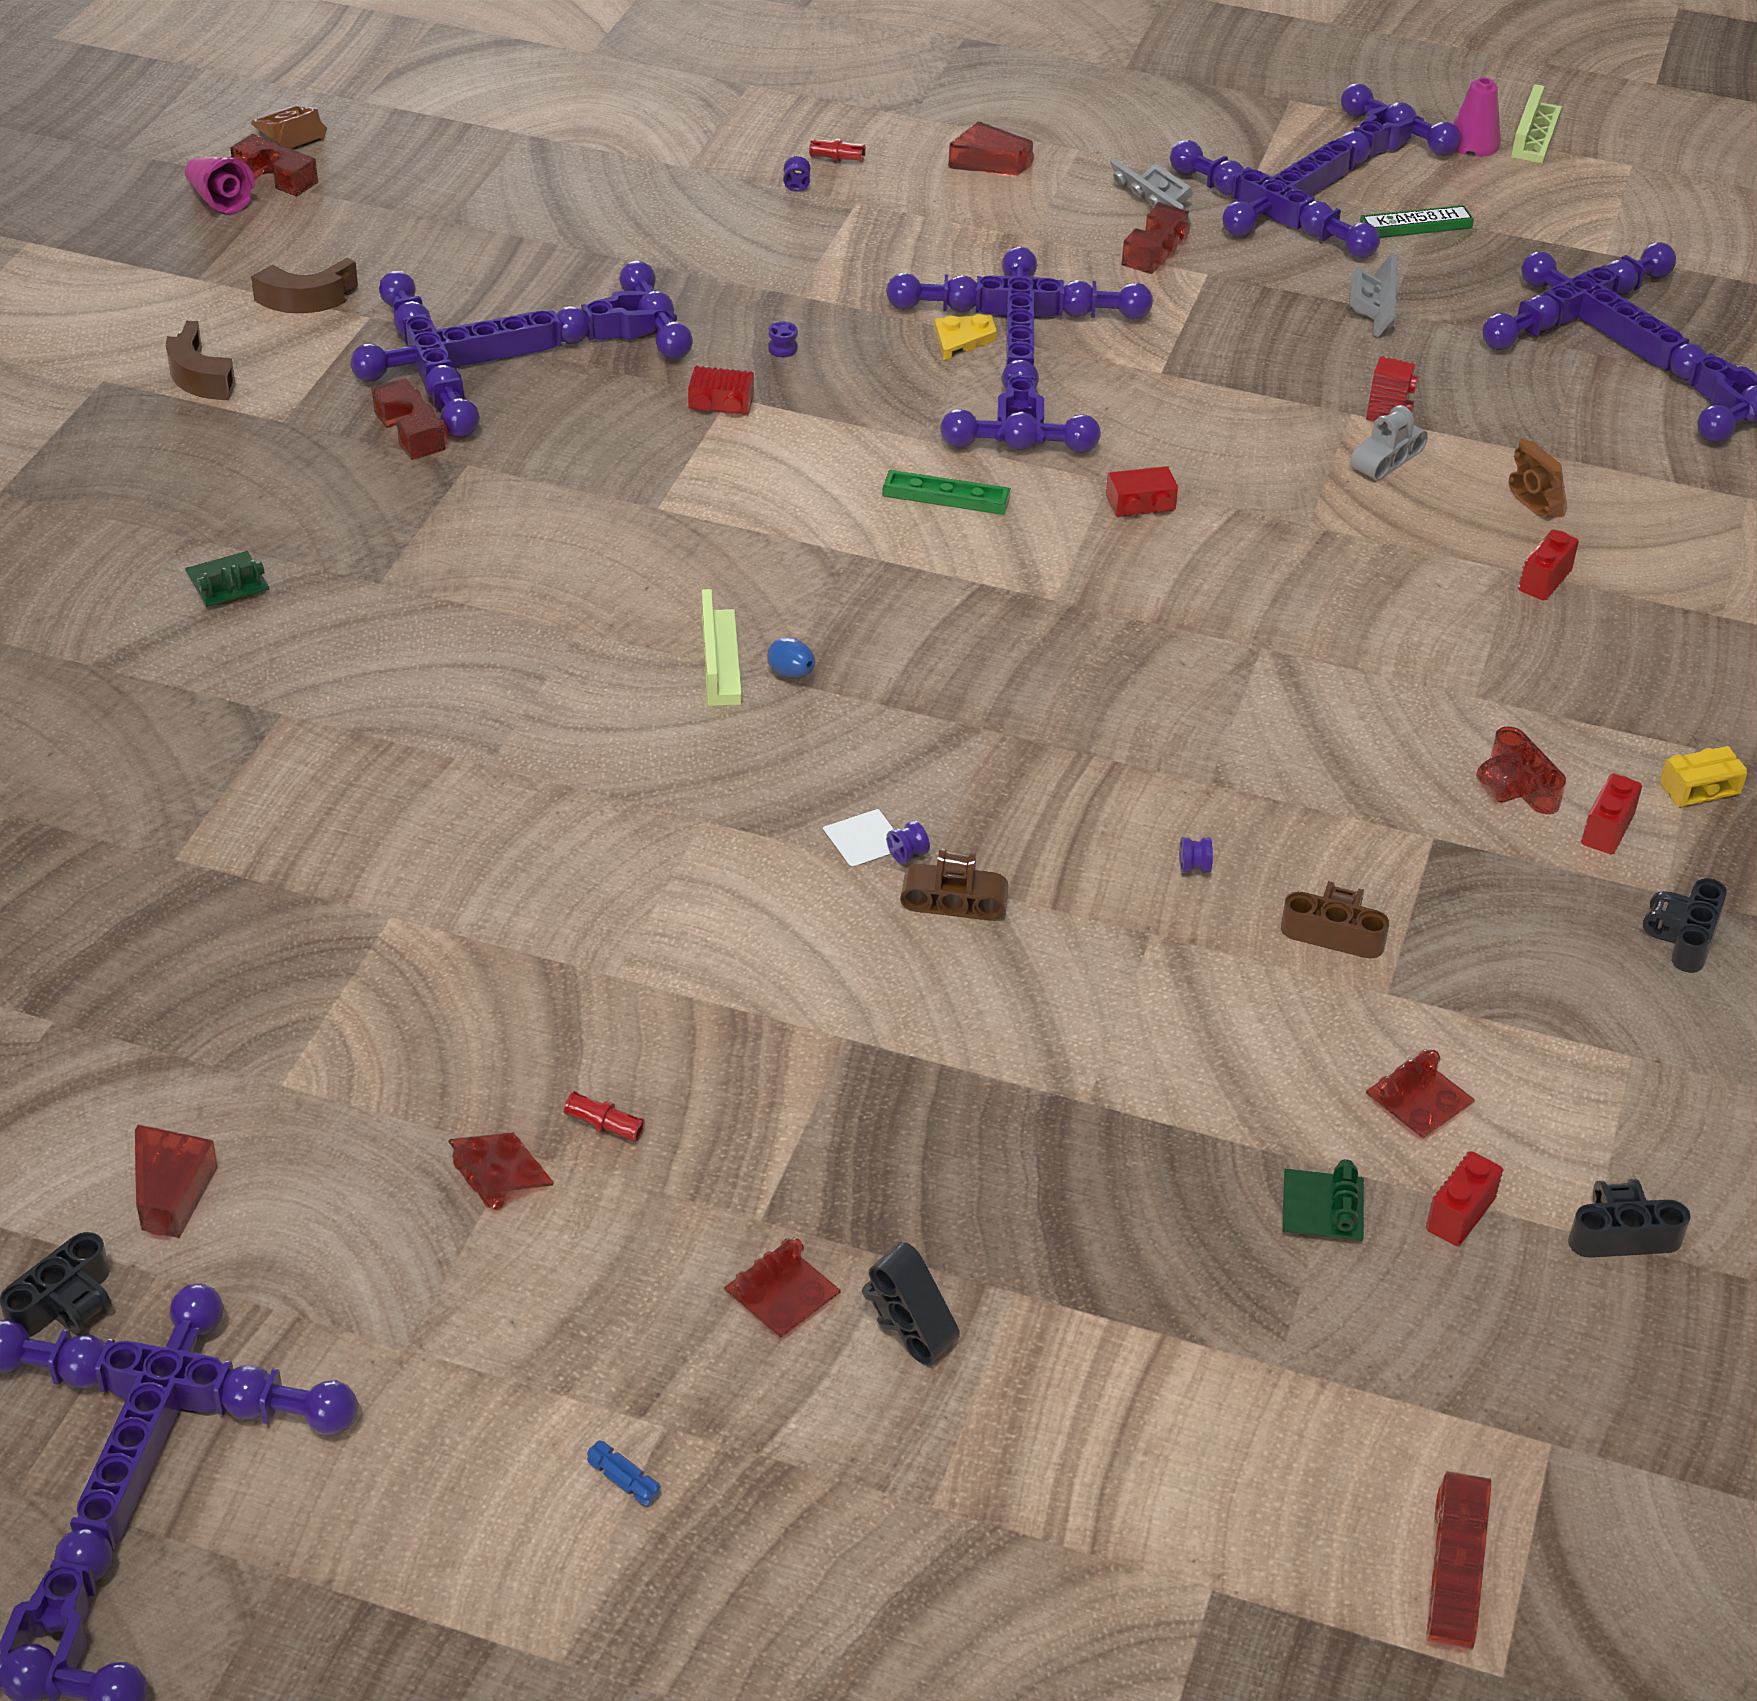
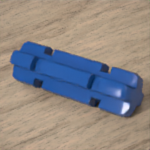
(624, 1473)

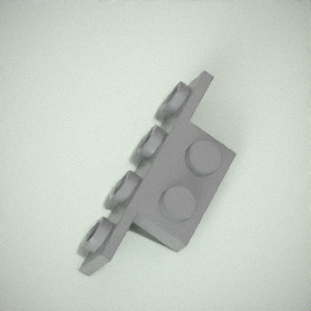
(1154, 185)
(1376, 294)

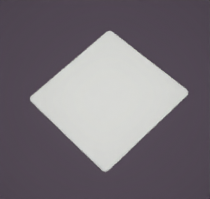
(861, 837)

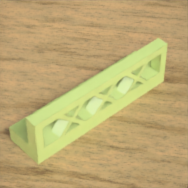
(1529, 128)
(720, 654)

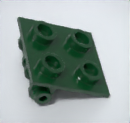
(228, 578)
(1324, 1202)

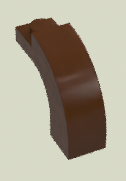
(304, 293)
(195, 372)

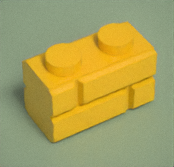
(1703, 776)

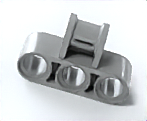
(1390, 445)

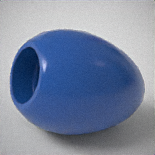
(790, 657)

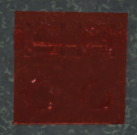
(1420, 1094)
(496, 1166)
(782, 1288)

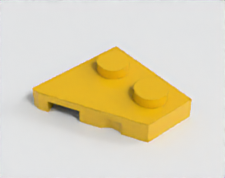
(964, 333)

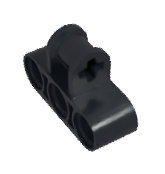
(1688, 922)
(1627, 1223)
(61, 1287)
(911, 1303)

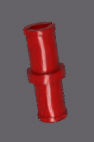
(837, 150)
(604, 1116)

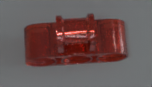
(1523, 771)

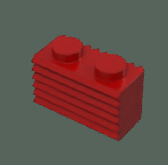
(1391, 387)
(721, 390)
(1142, 491)
(1548, 564)
(1611, 813)
(1464, 1198)

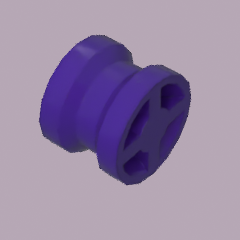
(793, 180)
(782, 339)
(908, 842)
(1195, 854)

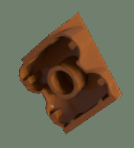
(292, 126)
(1538, 480)

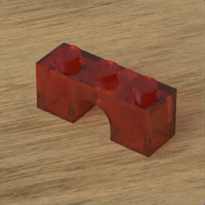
(291, 169)
(1150, 248)
(417, 425)

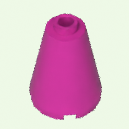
(1479, 119)
(221, 182)

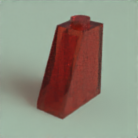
(990, 151)
(170, 1178)

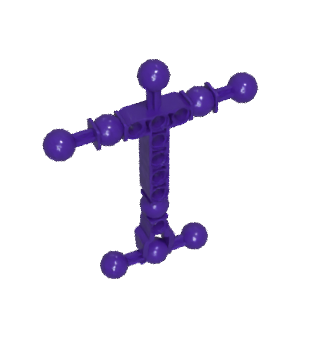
(1288, 193)
(1020, 299)
(1598, 301)
(437, 352)
(155, 1387)

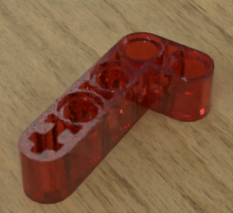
(1458, 1559)

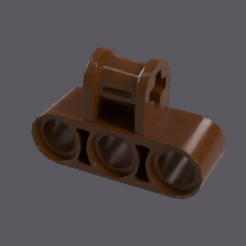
(954, 888)
(1335, 921)

